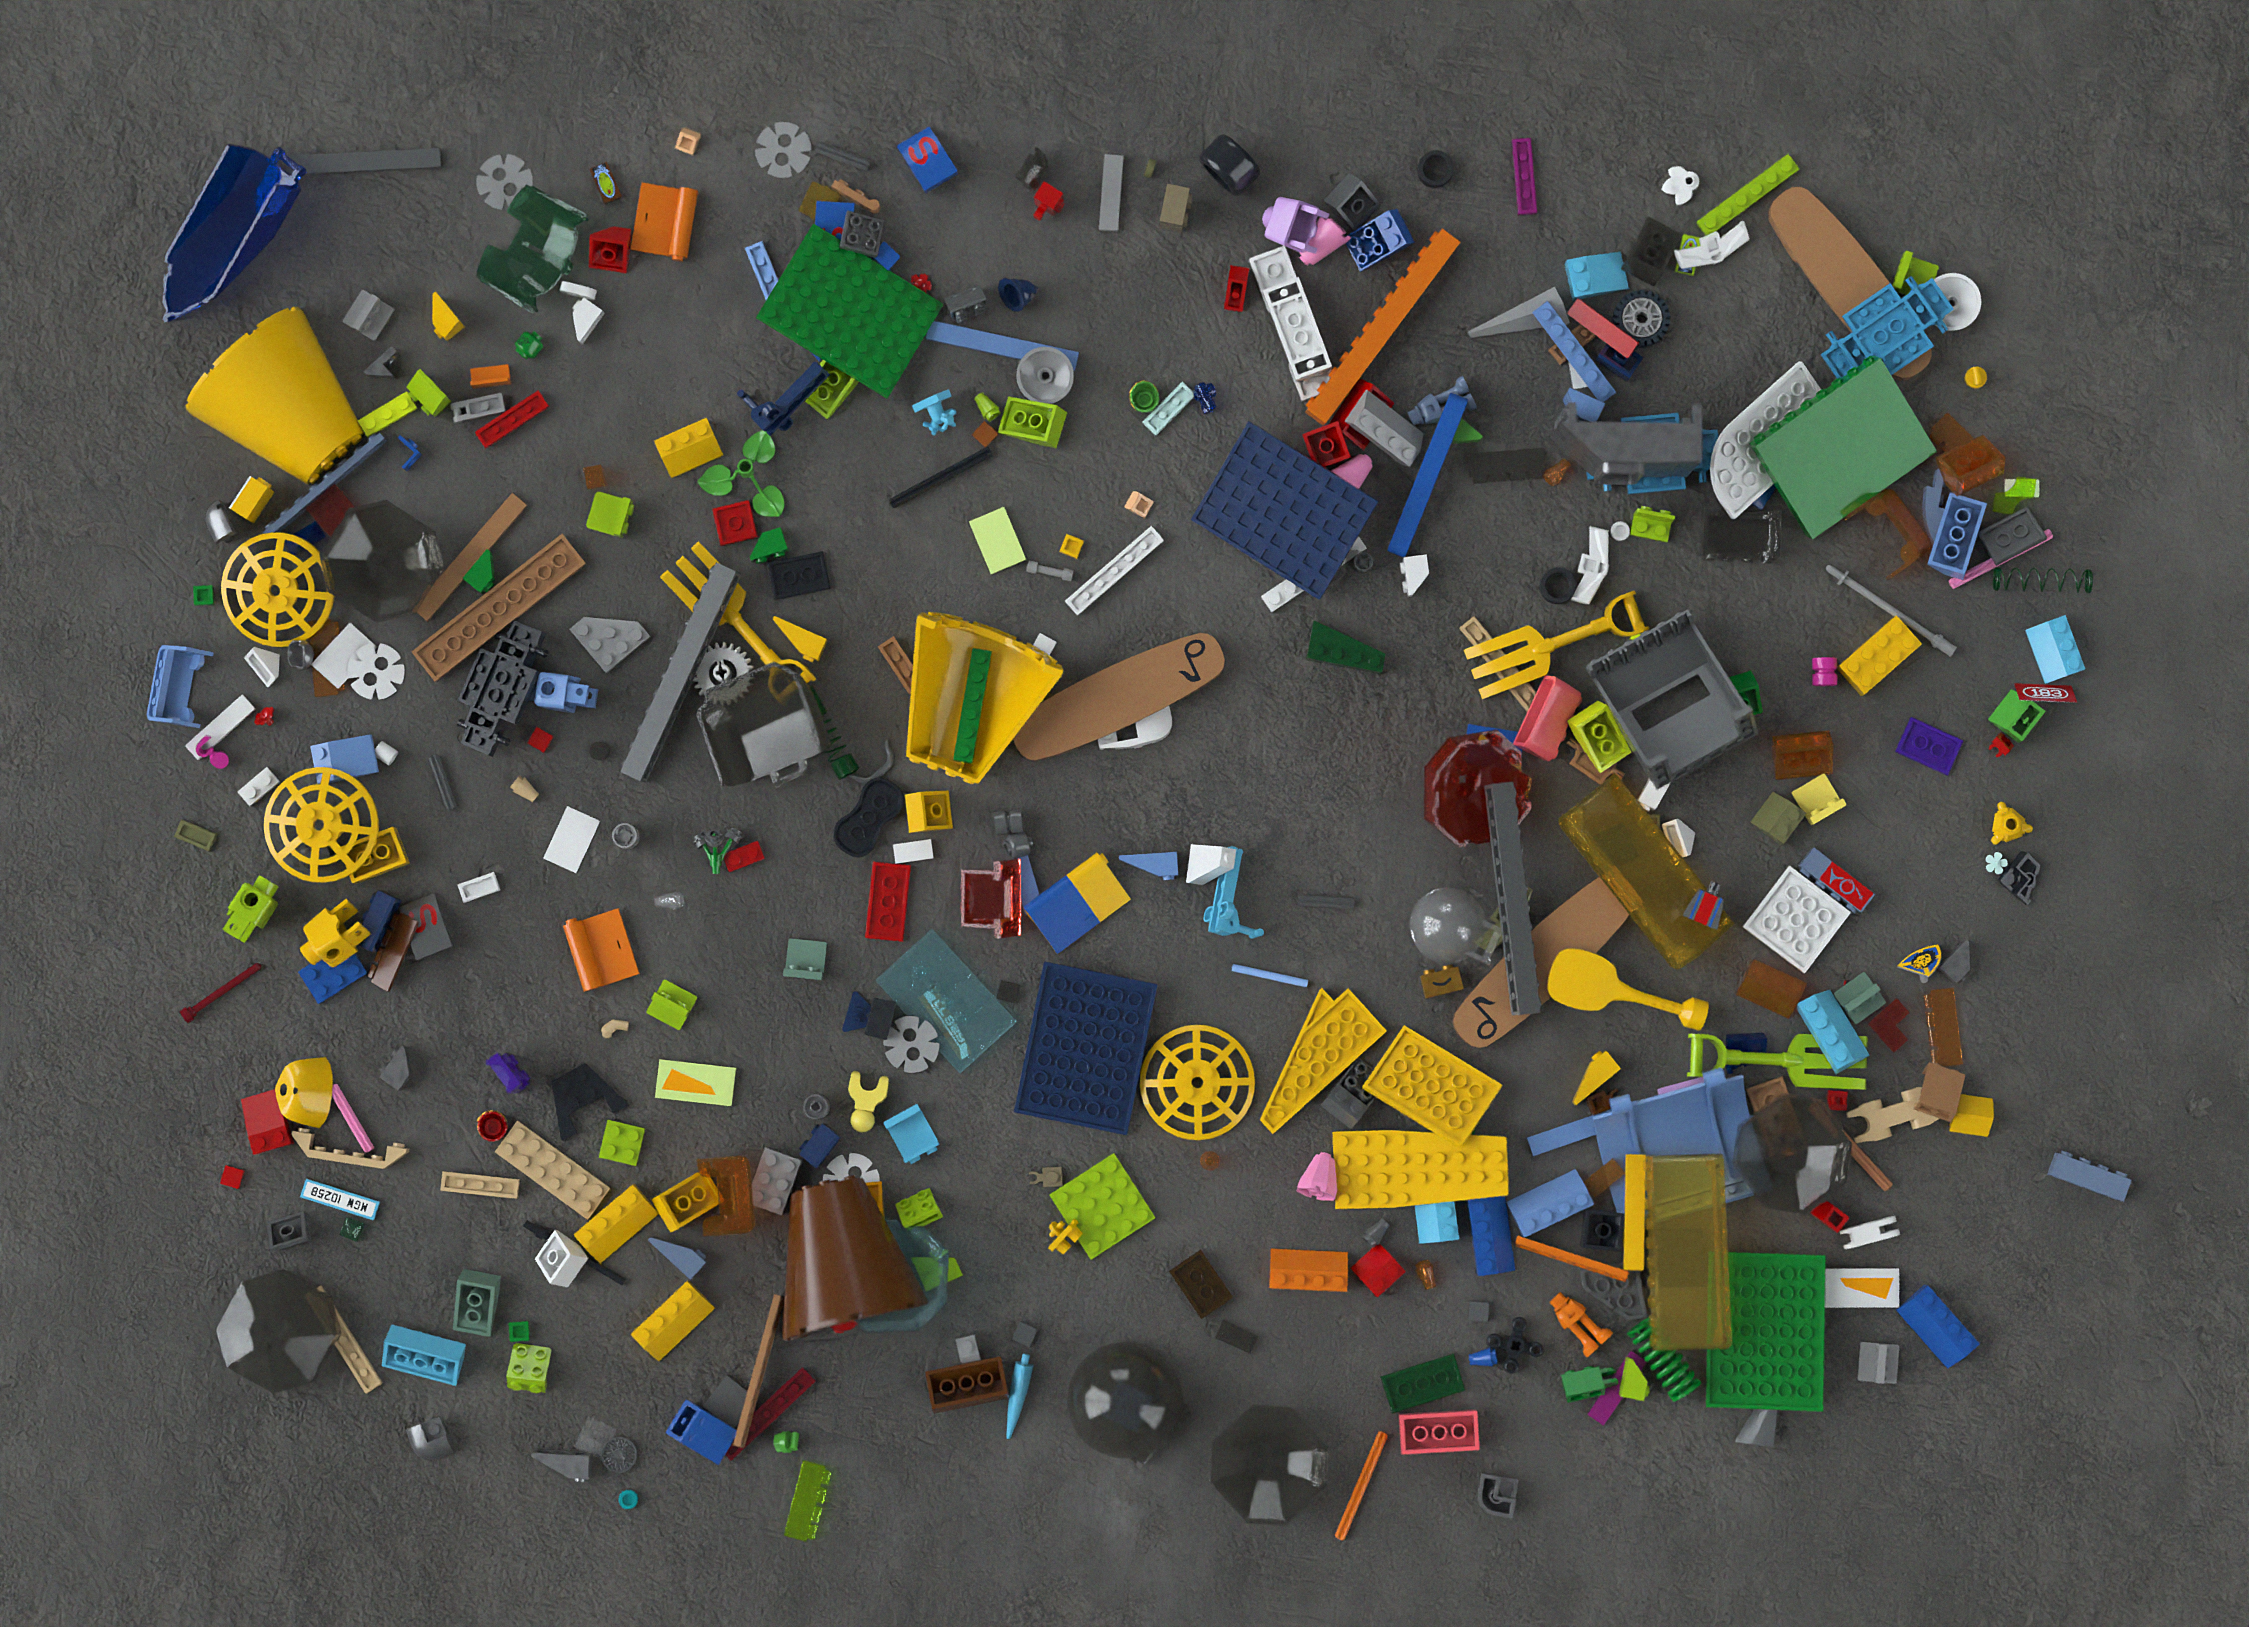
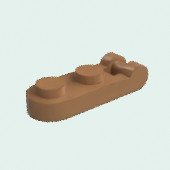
(856, 196)

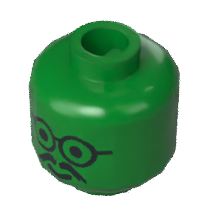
(529, 345)

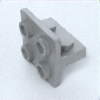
(368, 315)
(1878, 1362)

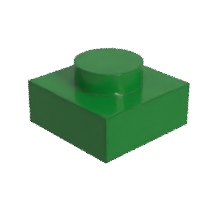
(203, 595)
(519, 1331)

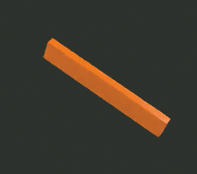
(1571, 1258)

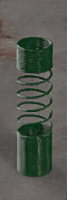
(846, 764)

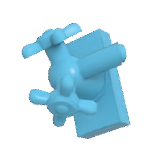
(936, 412)

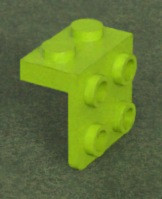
(610, 514)
(528, 1368)

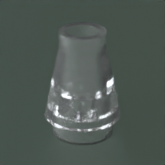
(671, 900)

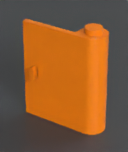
(668, 222)
(597, 949)

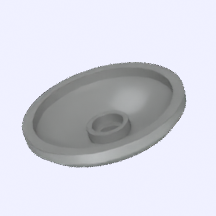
(1034, 365)

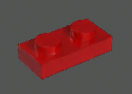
(743, 856)

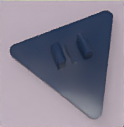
(856, 1013)

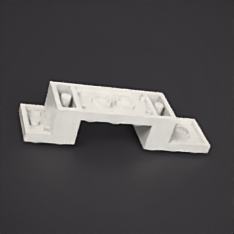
(1293, 320)

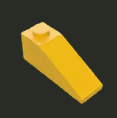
(806, 642)
(1597, 1073)

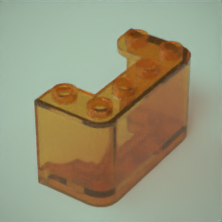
(733, 1195)

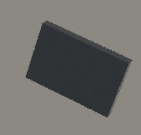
(798, 575)

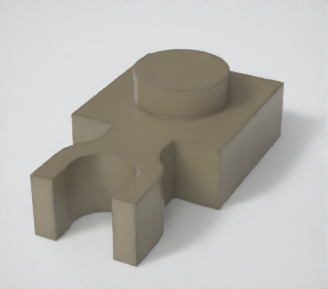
(1051, 1176)

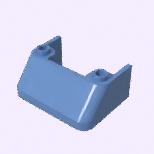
(173, 683)

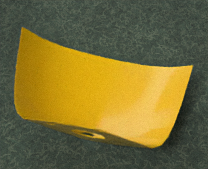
(314, 1085)

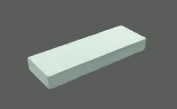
(1168, 408)

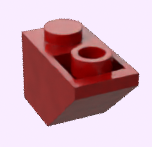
(1830, 1216)

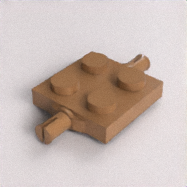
(1584, 764)

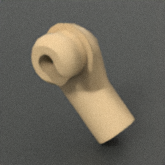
(612, 1026)

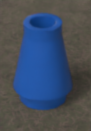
(1485, 1357)

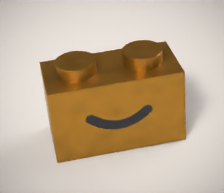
(1441, 982)

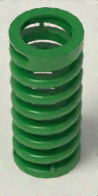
(1687, 1385)

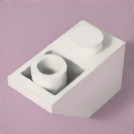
(1415, 573)

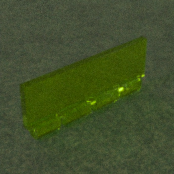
(804, 1506)

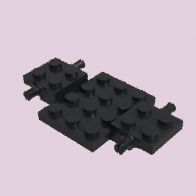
(500, 687)

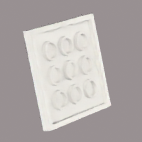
(1796, 919)

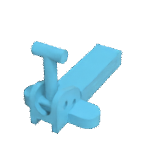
(1223, 915)

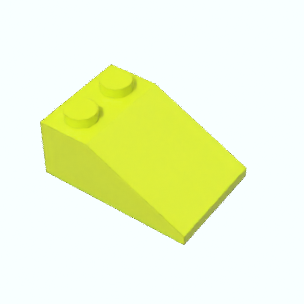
(1599, 735)

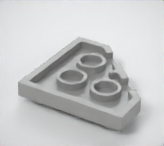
(609, 639)

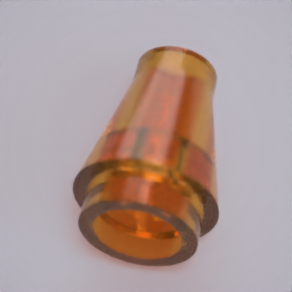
(1556, 472)
(1426, 1273)

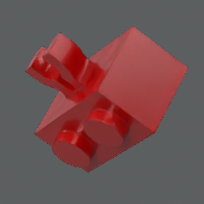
(1048, 200)

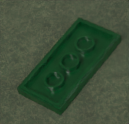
(1422, 1383)

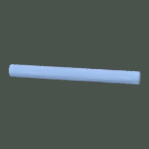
(1269, 975)

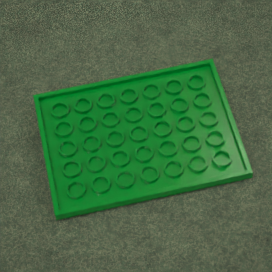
(849, 311)
(1774, 1335)

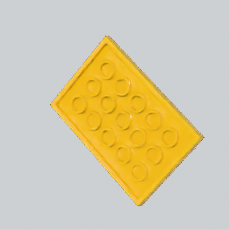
(1432, 1086)

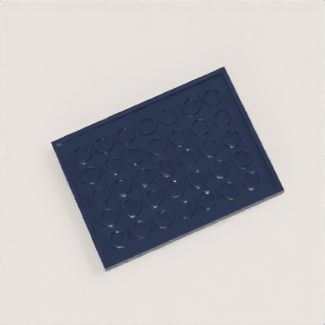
(1085, 1048)

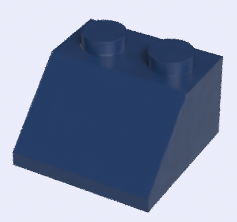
(820, 1145)

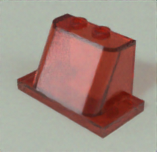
(993, 898)

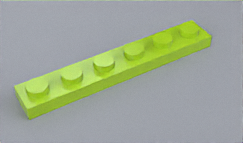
(1748, 195)

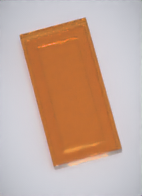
(1603, 1177)

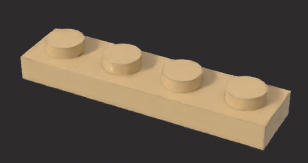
(480, 1185)

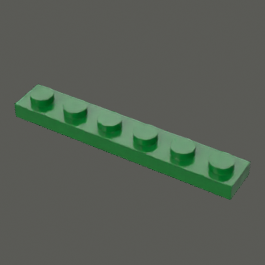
(972, 706)

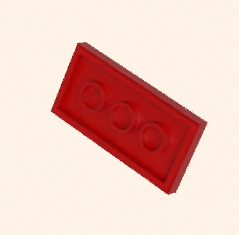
(888, 901)

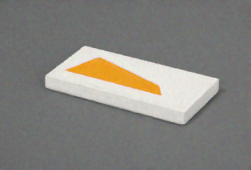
(1862, 1287)

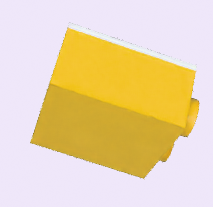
(252, 498)

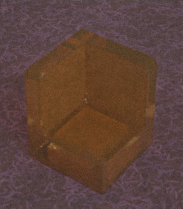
(594, 476)

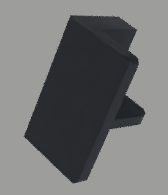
(880, 1018)

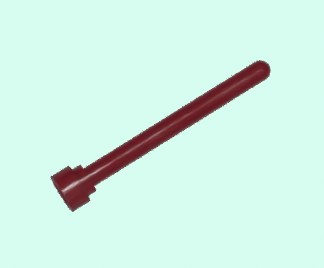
(190, 1012)

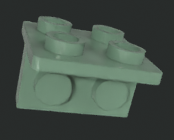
(1859, 998)

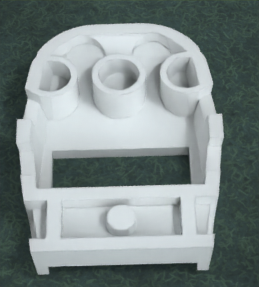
(1149, 731)

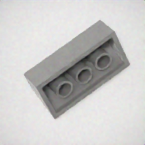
(1386, 429)

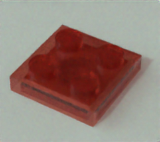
(330, 509)

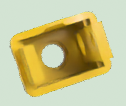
(329, 936)

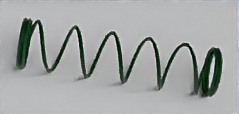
(1997, 579)

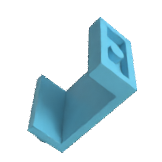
(912, 1134)

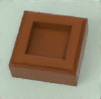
(984, 434)

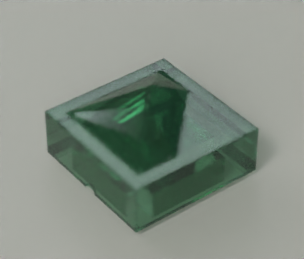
(352, 1229)

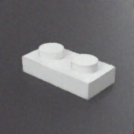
(258, 786)

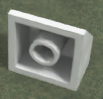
(561, 1259)

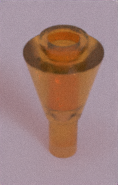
(1209, 1160)

